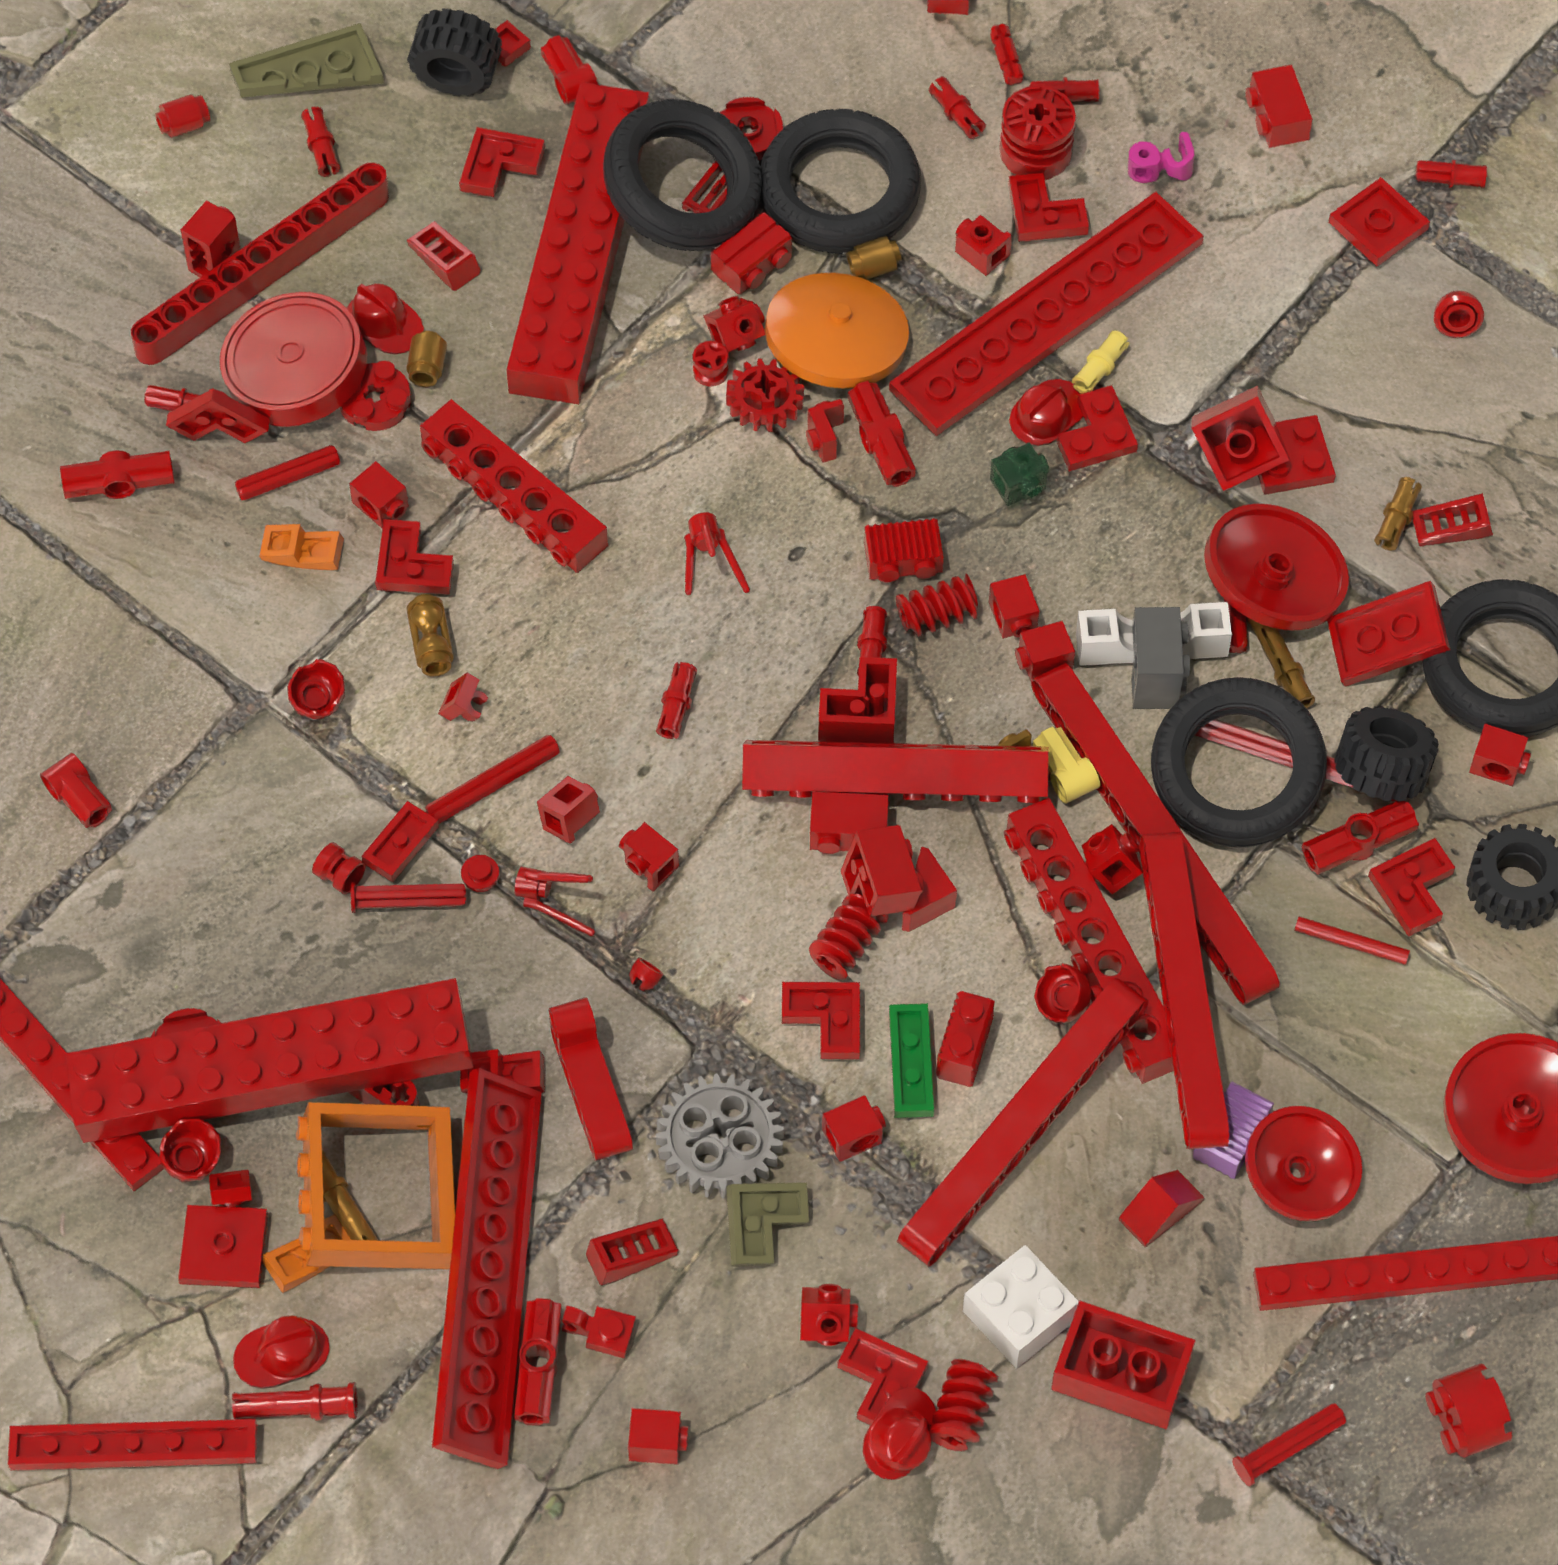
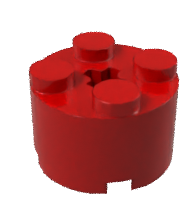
(1469, 1411)

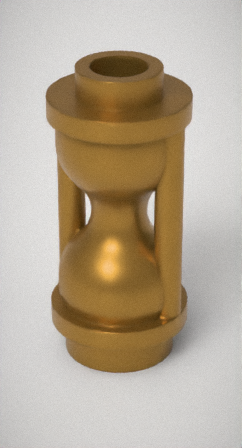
(433, 651)

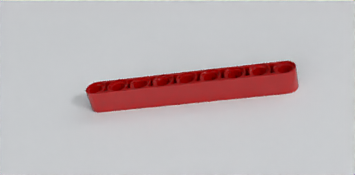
(308, 232)
(1184, 991)
(1022, 1122)

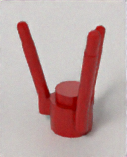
(706, 536)
(536, 884)

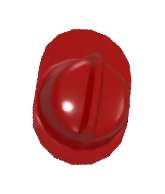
(385, 318)
(1045, 412)
(281, 1352)
(899, 1434)

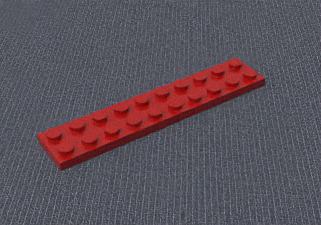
(1045, 313)
(487, 1270)

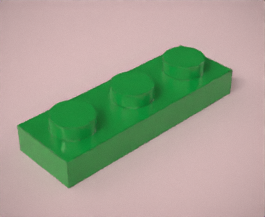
(911, 1060)

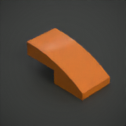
(300, 549)
(288, 1262)

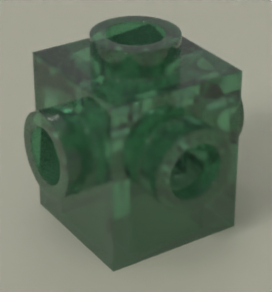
(1019, 473)

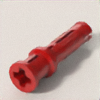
(315, 1402)

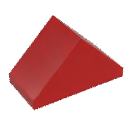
(937, 896)
(1160, 1206)

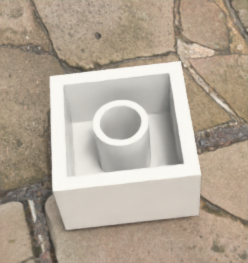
(1020, 1306)

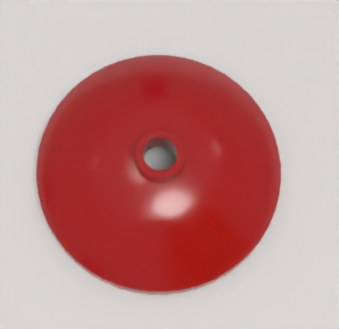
(1314, 1146)

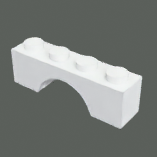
(1108, 636)

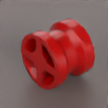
(717, 357)

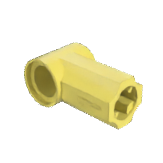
(1070, 773)

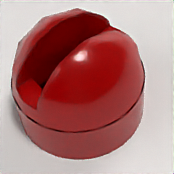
(645, 972)

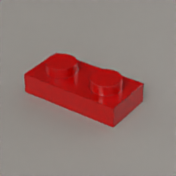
(400, 841)

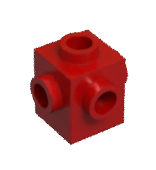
(736, 323)
(1112, 858)
(827, 1314)

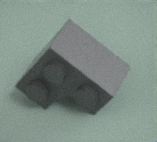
(1158, 662)

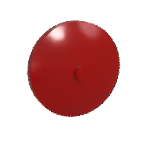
(1276, 566)
(1506, 1107)

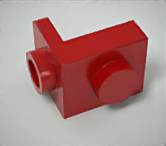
(819, 425)

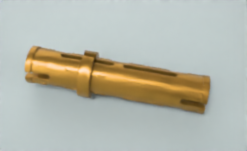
(1287, 671)
(342, 1204)

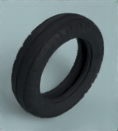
(840, 130)
(652, 216)
(1457, 693)
(1253, 699)

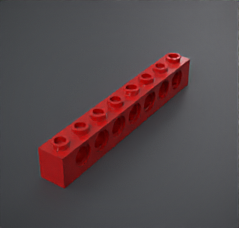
(1043, 825)

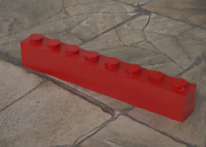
(896, 768)

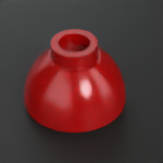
(1458, 314)

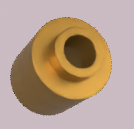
(874, 258)
(426, 358)

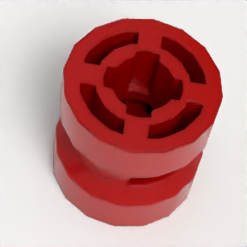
(338, 867)

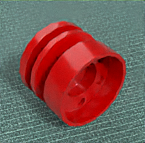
(1037, 131)

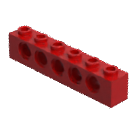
(507, 468)

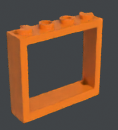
(374, 1252)

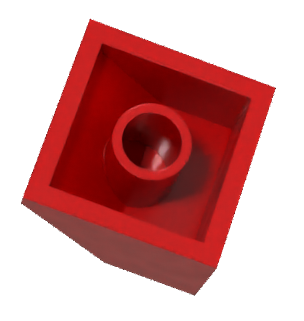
(1239, 438)

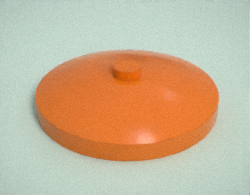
(836, 330)

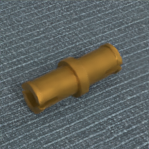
(1398, 513)

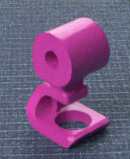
(1147, 162)

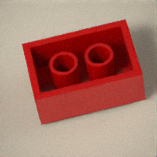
(1123, 1364)

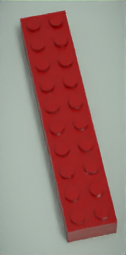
(572, 256)
(268, 1060)

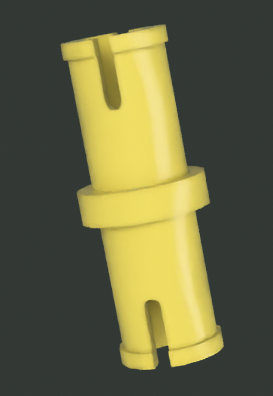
(1100, 362)

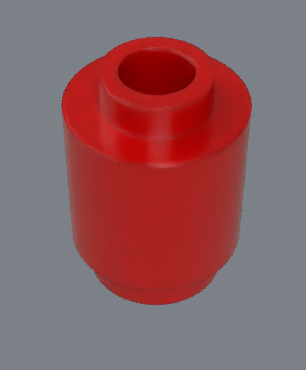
(182, 115)

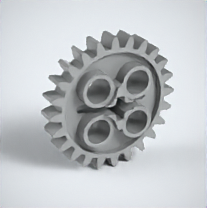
(708, 1105)

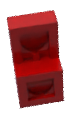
(523, 1068)

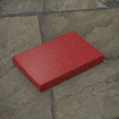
(1388, 633)

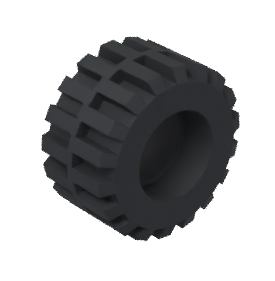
(454, 52)
(1386, 753)
(1506, 901)

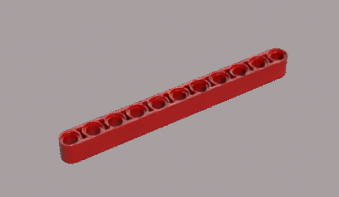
(1142, 812)

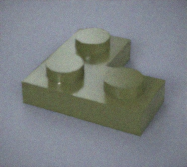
(755, 1210)

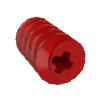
(937, 605)
(844, 936)
(960, 1404)

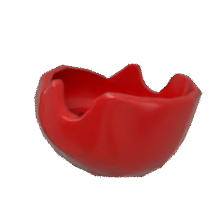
(316, 689)
(1063, 993)
(190, 1149)

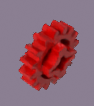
(747, 398)

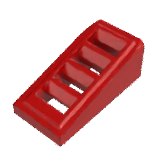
(455, 272)
(1461, 507)
(619, 1268)

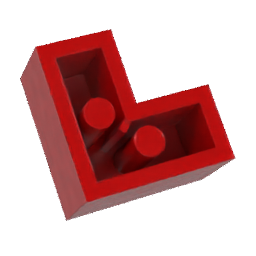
(861, 713)
(882, 871)

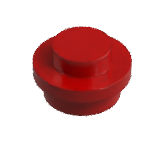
(480, 873)

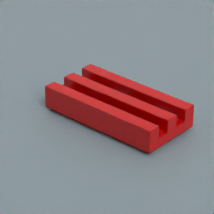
(690, 203)

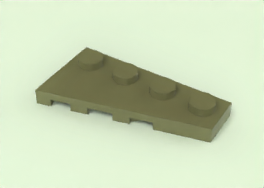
(316, 63)

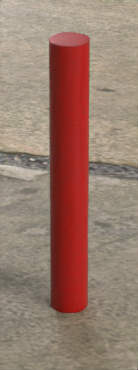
(1352, 940)

